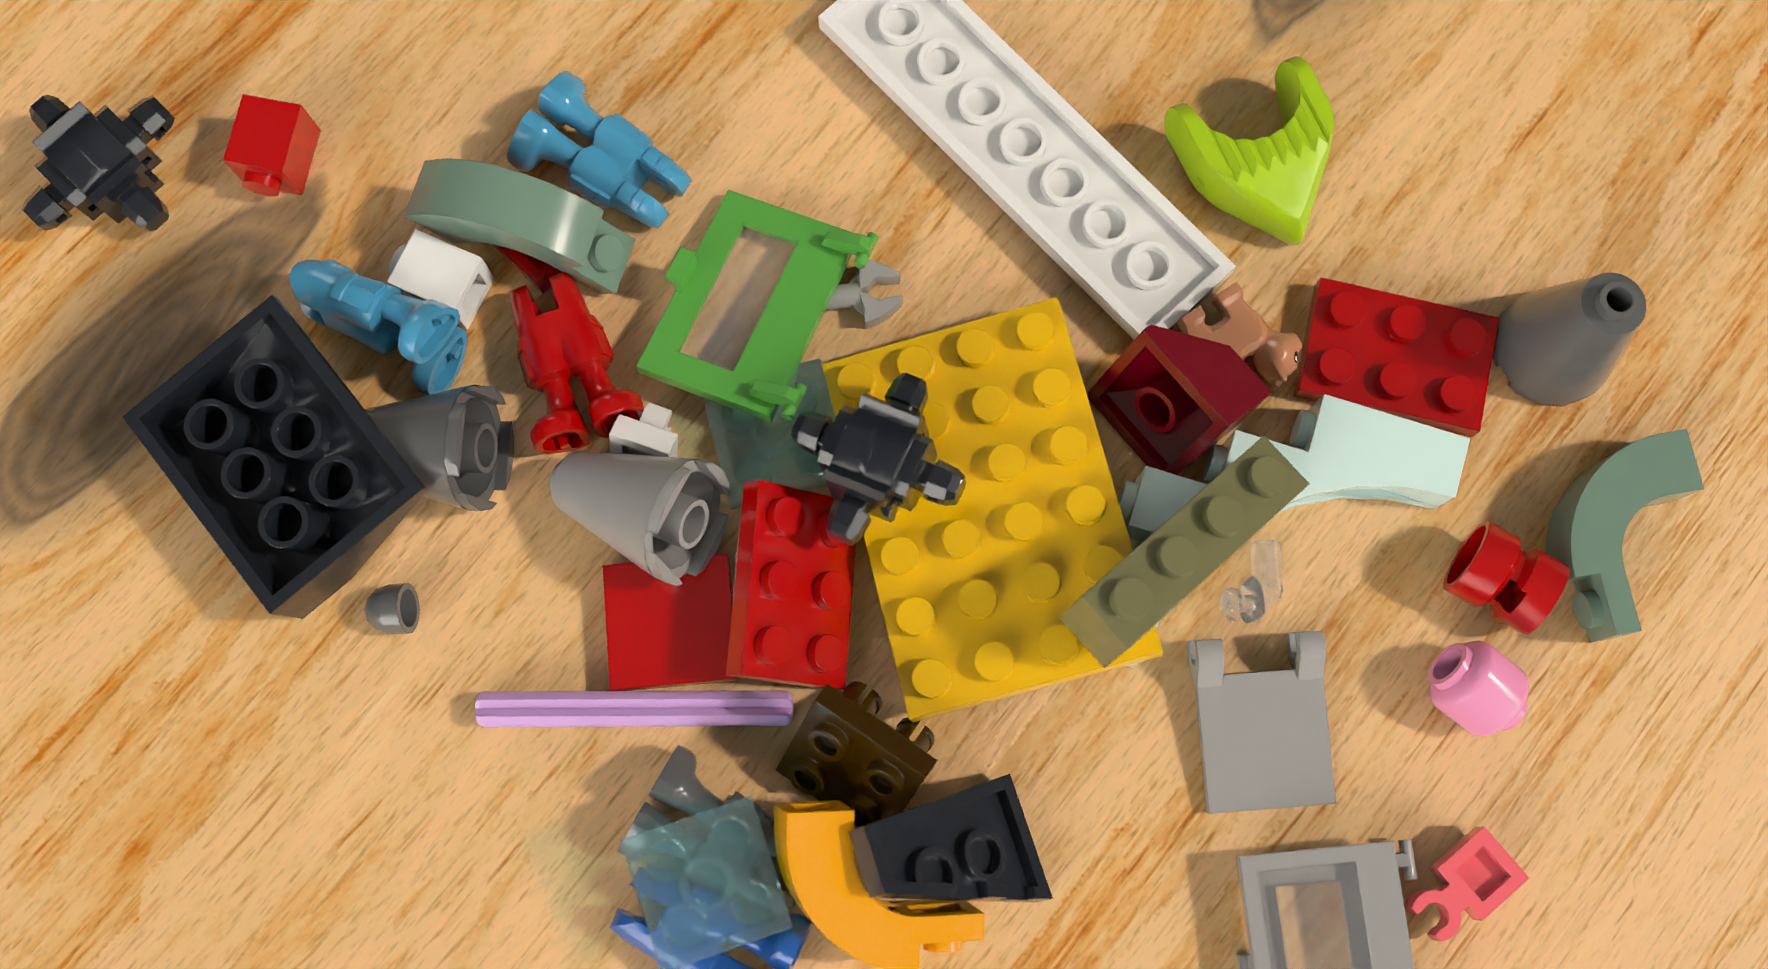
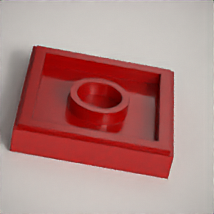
(665, 631)

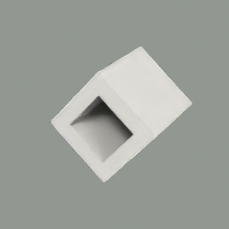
(441, 272)

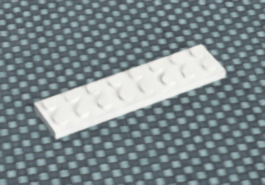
(1033, 156)

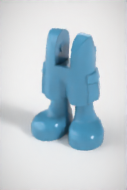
(611, 168)
(384, 319)

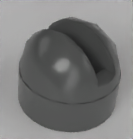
(393, 609)

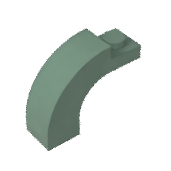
(520, 212)
(1593, 518)

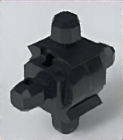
(98, 163)
(878, 458)

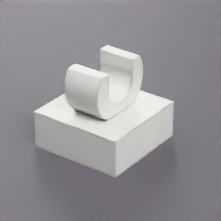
(646, 436)

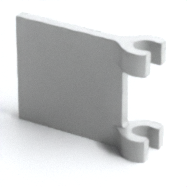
(1263, 730)

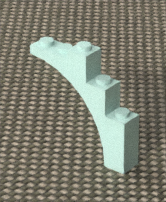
(1340, 452)

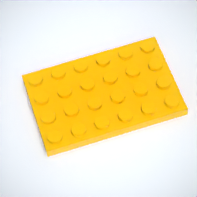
(983, 582)

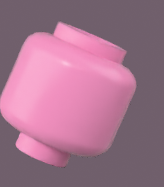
(1478, 688)

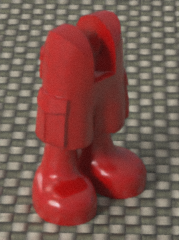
(556, 349)

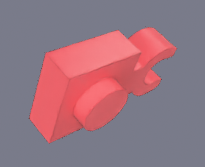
(1473, 878)

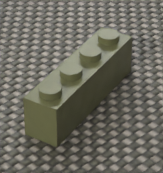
(1183, 552)

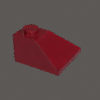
(1176, 396)

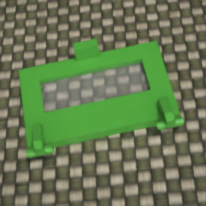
(750, 305)

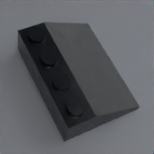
(277, 460)

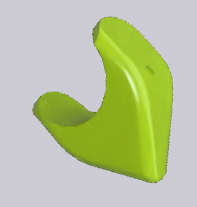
(1269, 178)

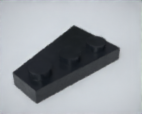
(954, 849)

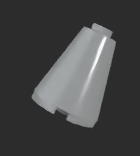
(646, 507)

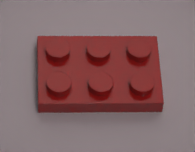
(1397, 355)
(790, 590)

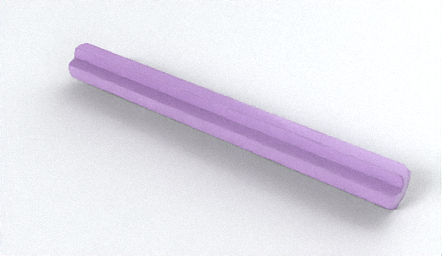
(633, 708)

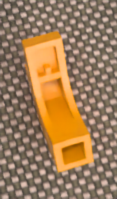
(824, 882)

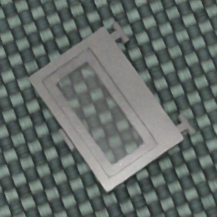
(1327, 907)

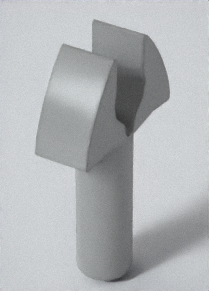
(857, 296)

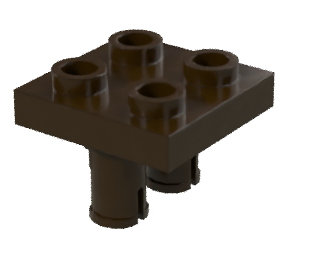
(856, 757)

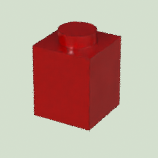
(271, 145)

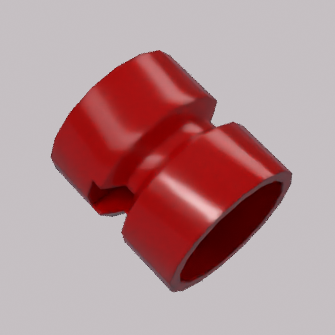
(1514, 582)

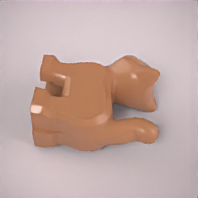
(1247, 333)

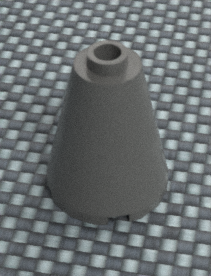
(1567, 337)
(453, 443)

